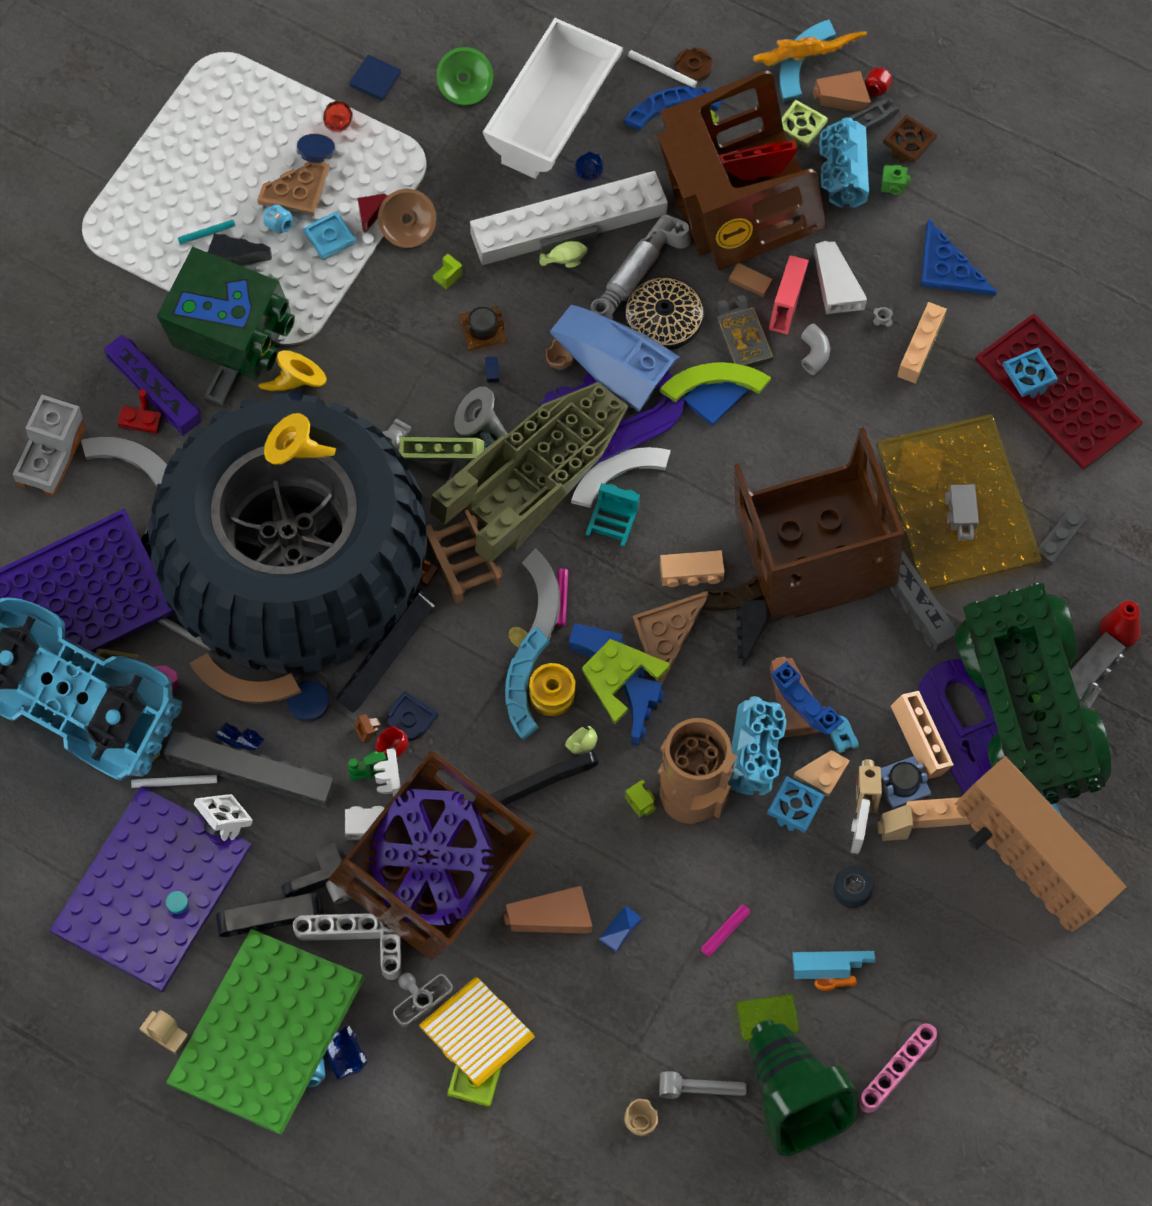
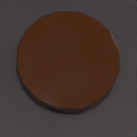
(694, 64)

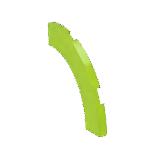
(714, 373)

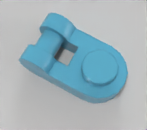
(842, 731)

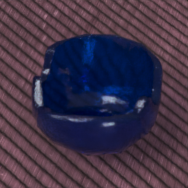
(589, 166)

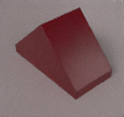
(369, 209)

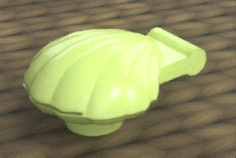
(565, 253)

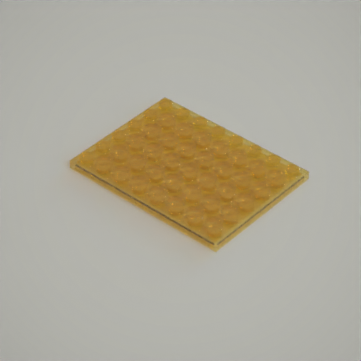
(921, 471)

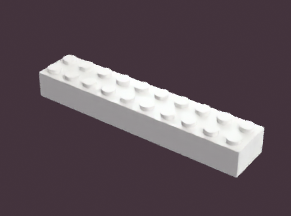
(605, 206)

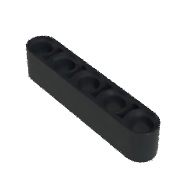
(267, 914)

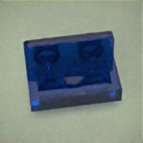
(345, 1054)

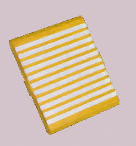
(476, 1031)

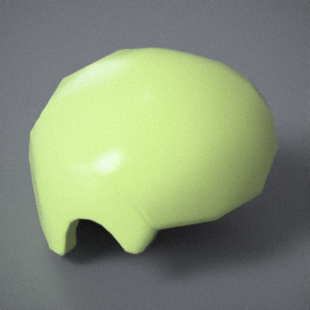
(582, 741)

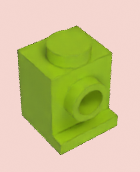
(640, 799)

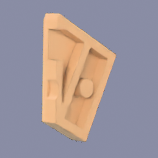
(823, 772)

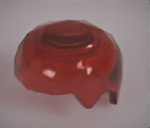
(337, 116)

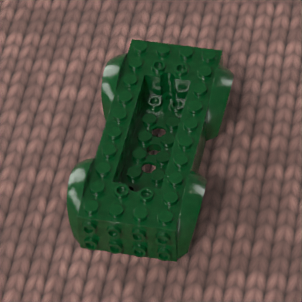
(1035, 636)

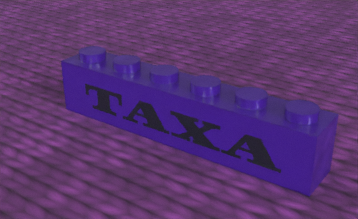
(149, 377)

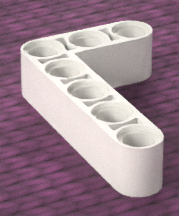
(335, 932)

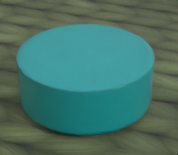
(176, 902)

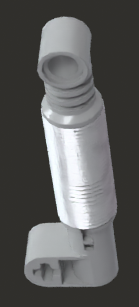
(639, 261)

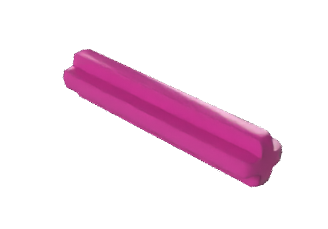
(562, 578)
(725, 930)

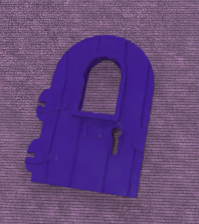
(637, 428)
(948, 726)

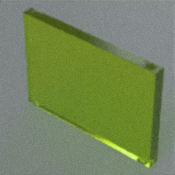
(775, 1008)

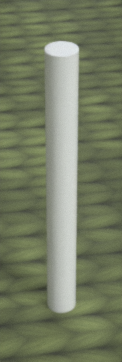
(663, 69)
(172, 781)

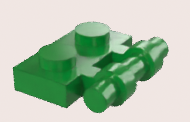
(365, 768)

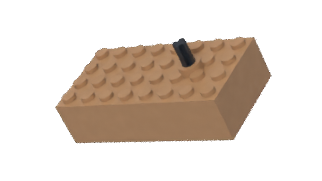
(1038, 845)

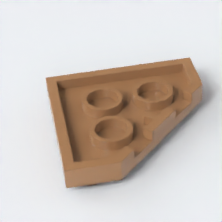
(296, 189)

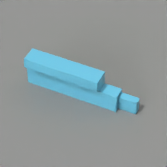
(829, 964)

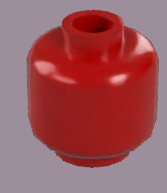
(878, 81)

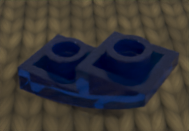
(247, 739)

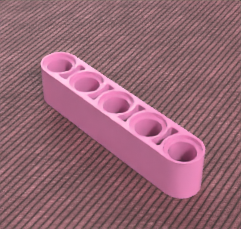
(893, 1077)

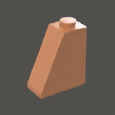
(842, 92)

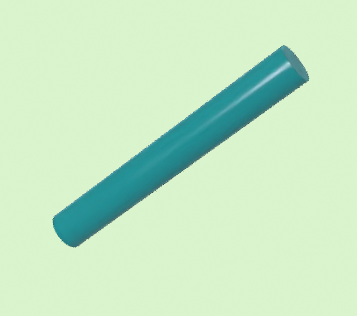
(206, 232)

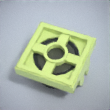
(800, 124)

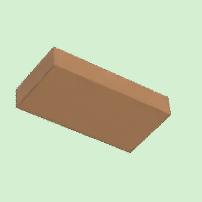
(750, 280)

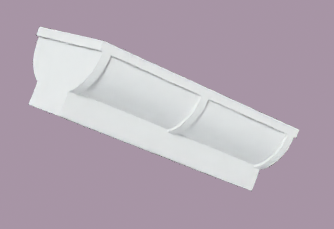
(550, 97)

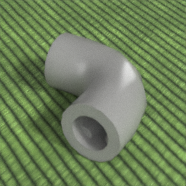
(819, 349)

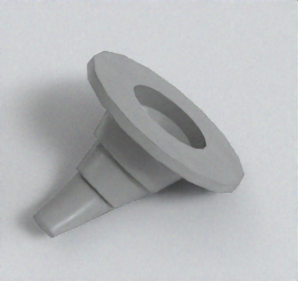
(477, 414)

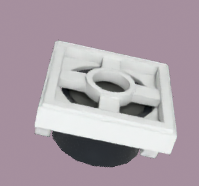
(222, 815)

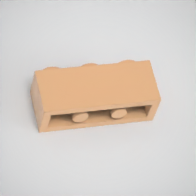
(691, 568)
(936, 813)

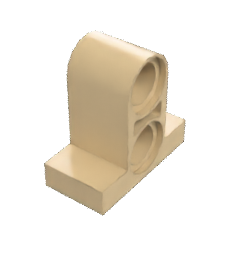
(164, 1030)

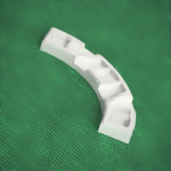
(611, 468)

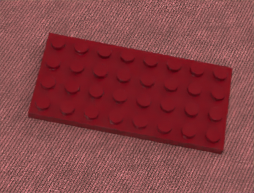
(1077, 409)

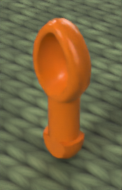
(831, 984)

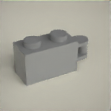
(962, 510)

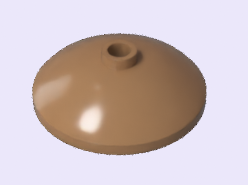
(392, 218)

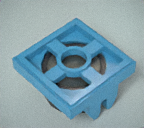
(1030, 373)
(795, 805)

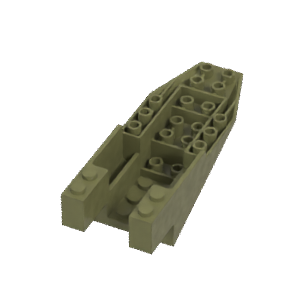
(531, 468)

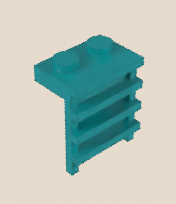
(616, 502)

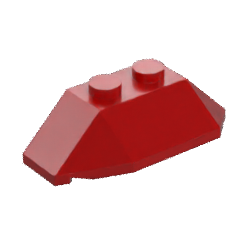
(759, 160)

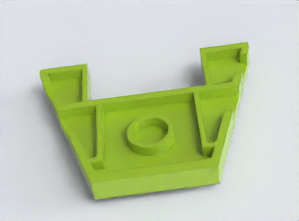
(613, 668)

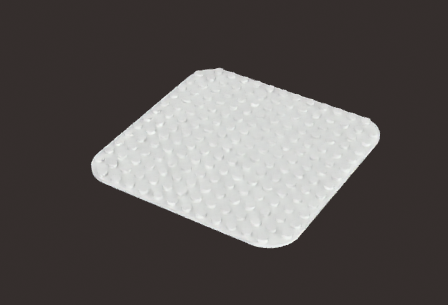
(206, 164)

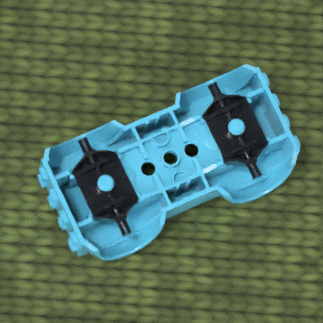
(127, 699)

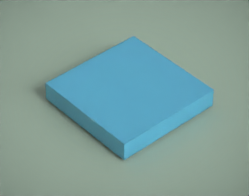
(329, 235)

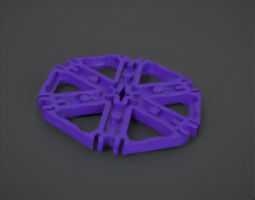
(431, 841)

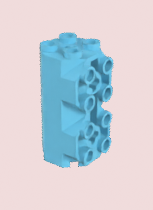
(847, 164)
(756, 744)

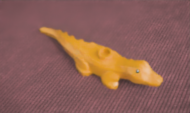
(804, 47)

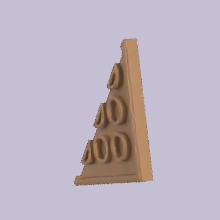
(668, 626)

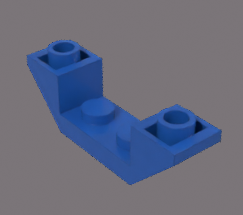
(803, 702)

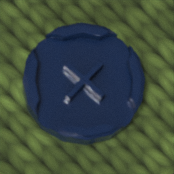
(315, 148)
(310, 703)

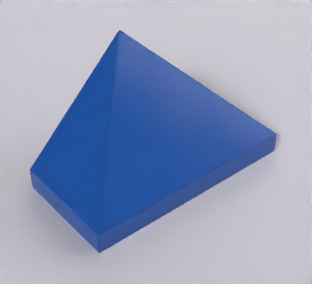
(620, 929)

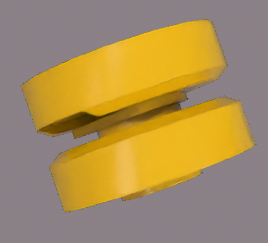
(552, 689)

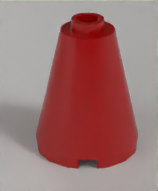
(1123, 623)

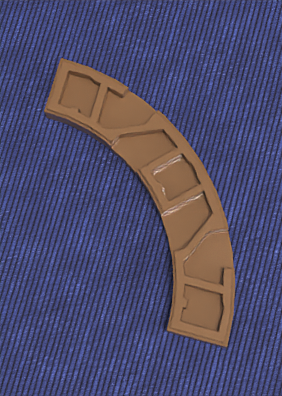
(244, 690)

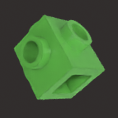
(894, 179)

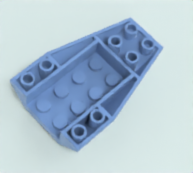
(614, 354)

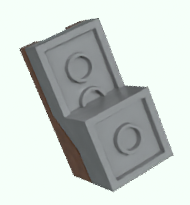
(53, 440)

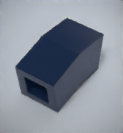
(492, 370)

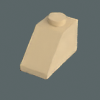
(896, 824)

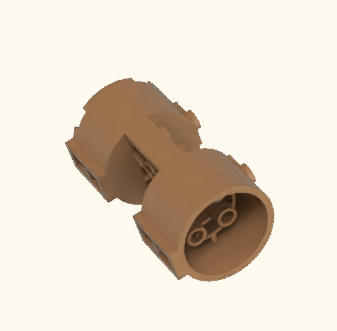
(695, 771)

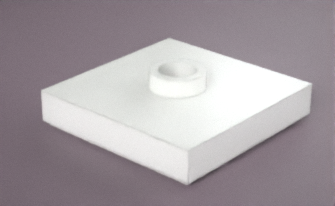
(859, 826)

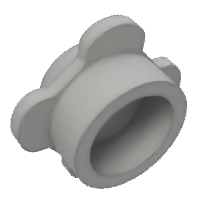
(885, 312)

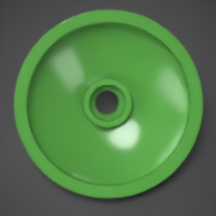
(475, 68)

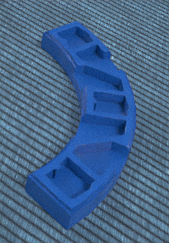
(645, 111)

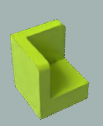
(449, 272)

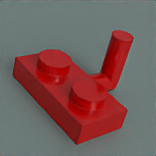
(141, 418)

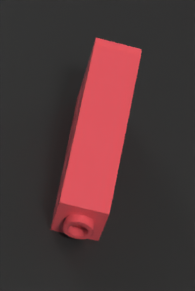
(788, 294)

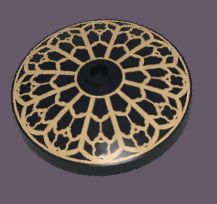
(665, 311)

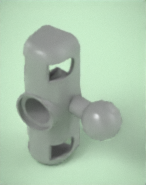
(412, 1008)

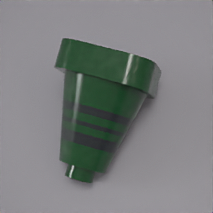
(799, 1093)

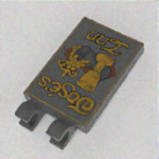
(743, 334)

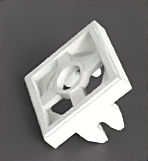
(390, 776)

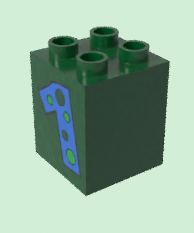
(226, 314)

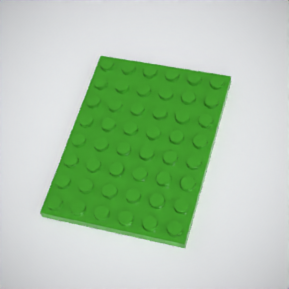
(265, 1031)

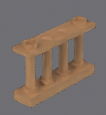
(449, 571)

